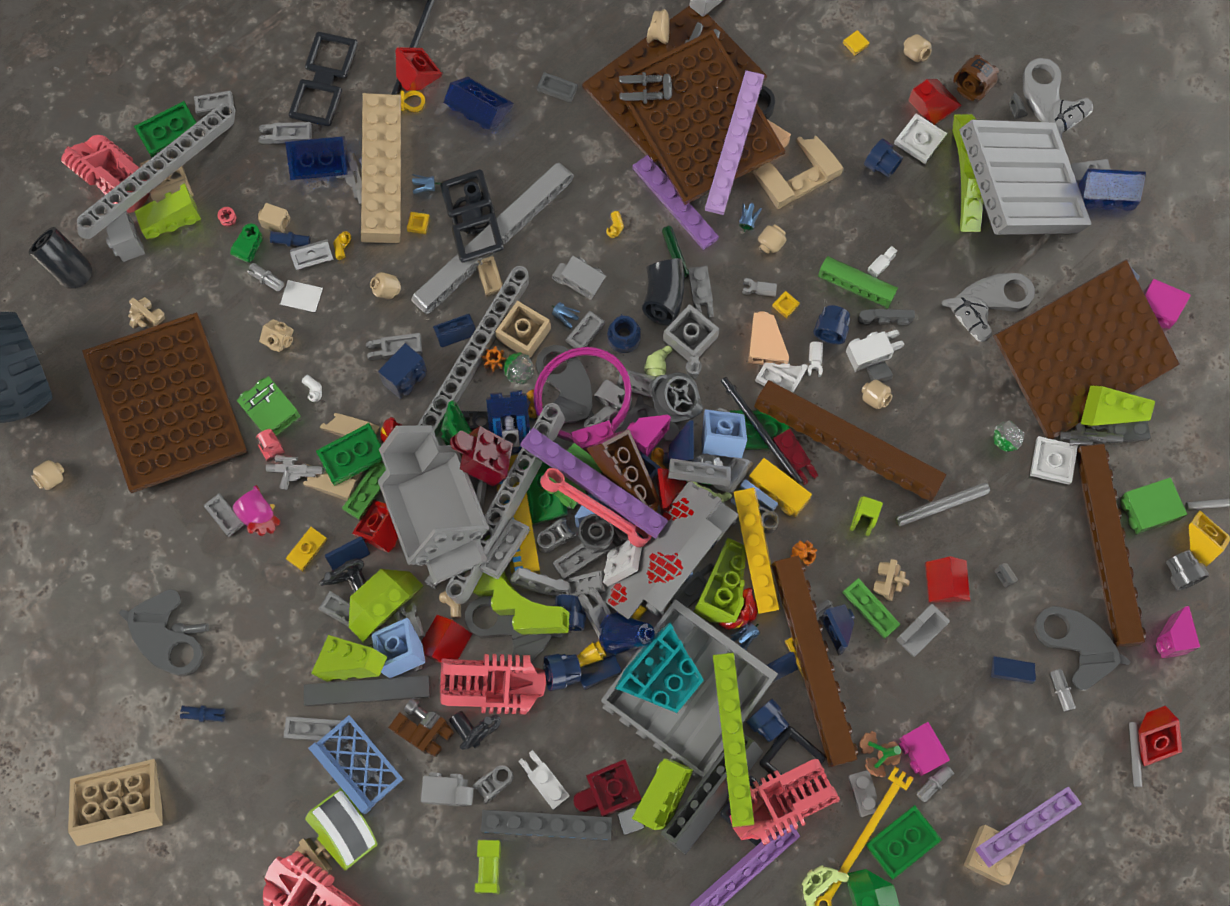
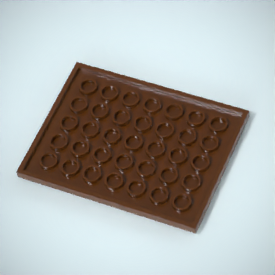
(681, 26)
(694, 122)
(1082, 340)
(164, 402)

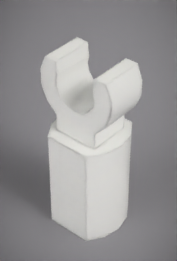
(882, 262)
(815, 358)

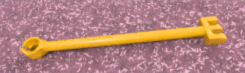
(896, 785)

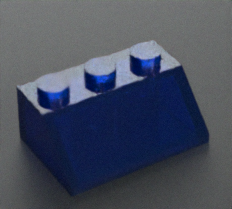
(477, 102)
(317, 158)
(1112, 189)

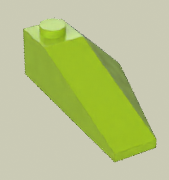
(723, 591)

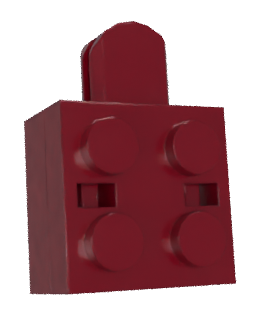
(483, 454)
(609, 791)

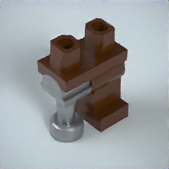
(426, 732)

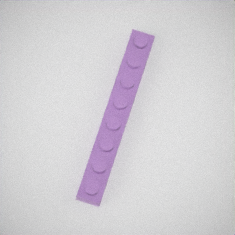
(734, 143)

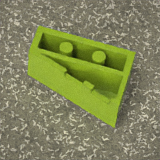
(168, 214)
(1114, 407)
(346, 660)
(663, 795)

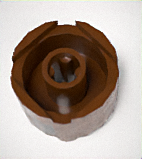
(976, 78)

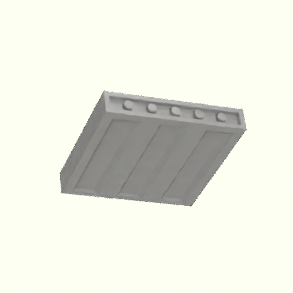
(1024, 177)
(695, 731)

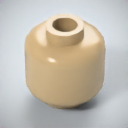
(917, 48)
(772, 239)
(385, 285)
(876, 394)
(48, 474)

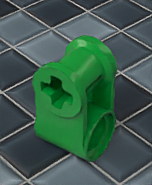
(245, 246)

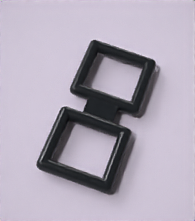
(323, 79)
(471, 216)
(766, 765)

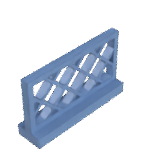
(340, 775)

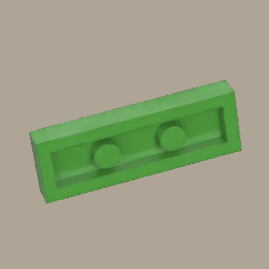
(365, 492)
(871, 608)

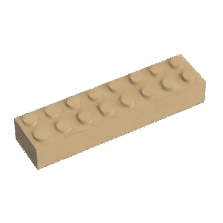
(381, 168)

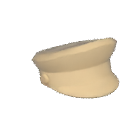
(659, 27)

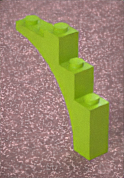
(970, 194)
(529, 616)

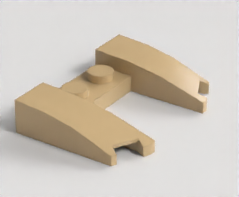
(784, 192)
(339, 426)

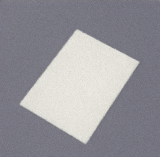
(301, 296)

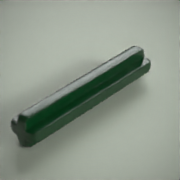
(673, 247)

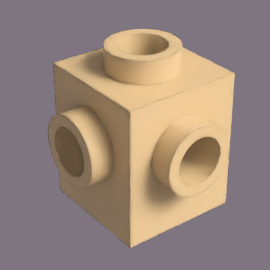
(276, 335)

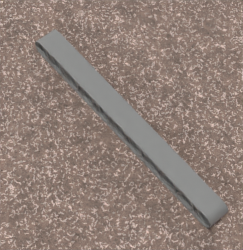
(221, 117)
(509, 223)
(476, 349)
(511, 493)

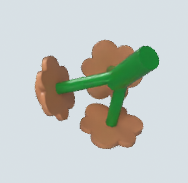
(888, 754)

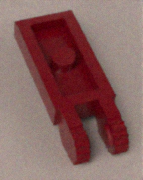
(795, 454)

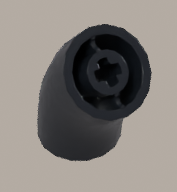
(61, 259)
(664, 291)

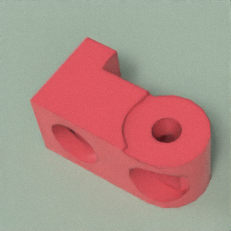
(269, 444)

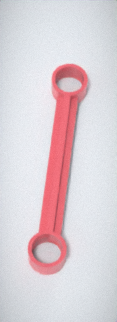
(593, 506)

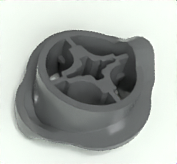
(683, 395)

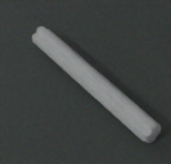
(942, 504)

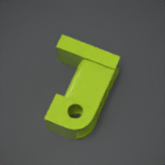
(868, 508)
(488, 874)

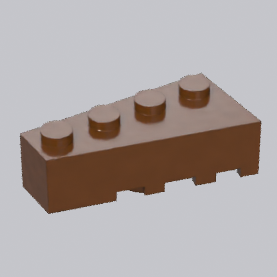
(623, 465)

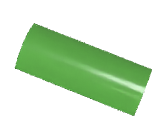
(857, 281)

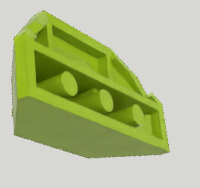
(380, 600)

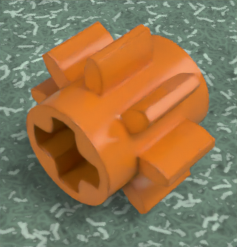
(496, 354)
(805, 551)

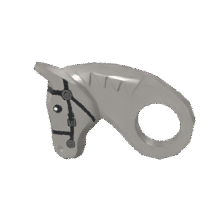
(1045, 99)
(974, 302)

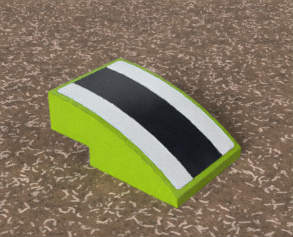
(341, 829)

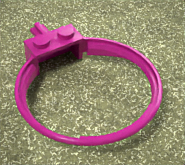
(590, 435)

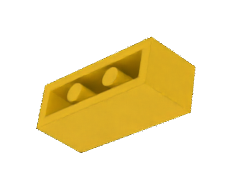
(780, 487)

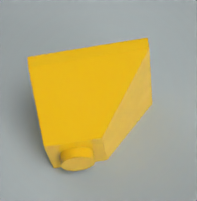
(1206, 539)

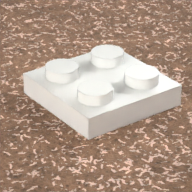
(920, 138)
(1053, 460)
(621, 563)

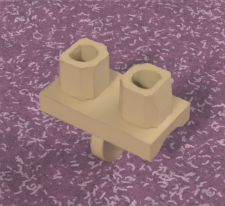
(142, 316)
(887, 588)
(310, 850)

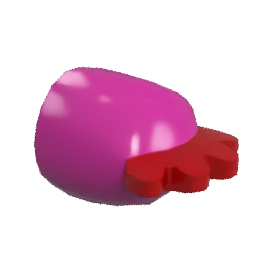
(256, 513)

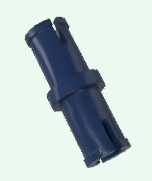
(289, 239)
(202, 713)

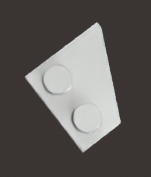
(782, 375)

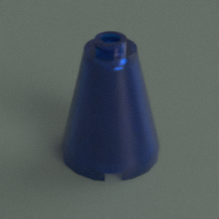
(624, 635)

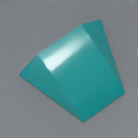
(662, 672)

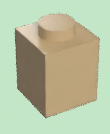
(273, 218)

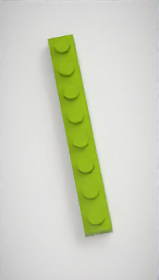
(733, 740)

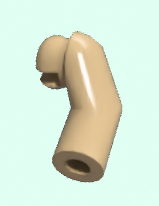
(455, 608)

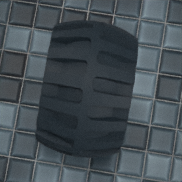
(21, 374)

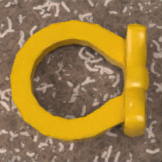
(412, 109)

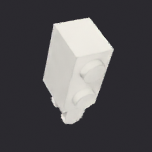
(872, 349)

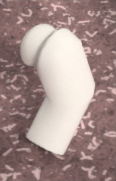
(315, 388)

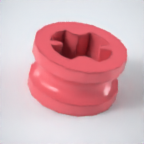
(227, 210)

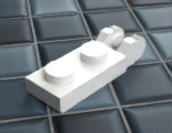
(545, 782)

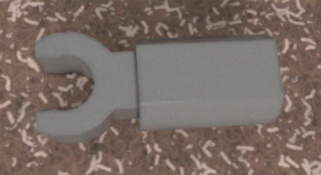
(760, 288)
(415, 621)

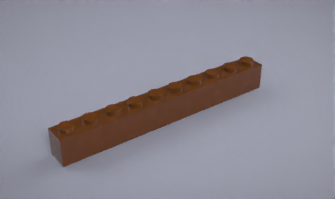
(850, 441)
(1110, 546)
(814, 661)

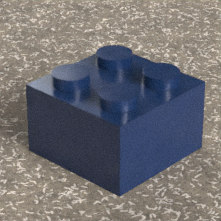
(403, 371)

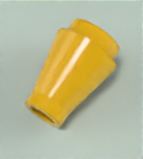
(591, 654)

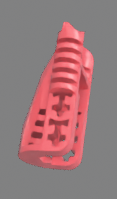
(102, 164)
(492, 683)
(787, 800)
(301, 883)

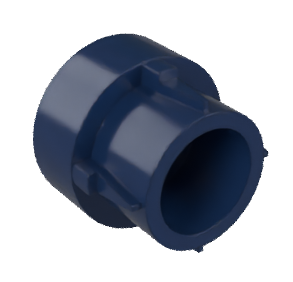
(883, 158)
(627, 325)
(832, 325)
(577, 612)
(561, 670)
(768, 721)

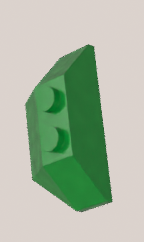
(453, 423)
(870, 889)

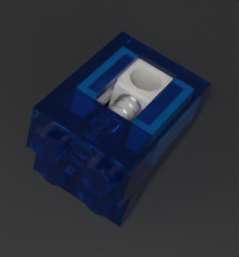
(507, 405)

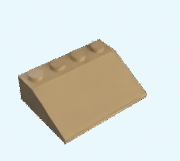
(114, 803)

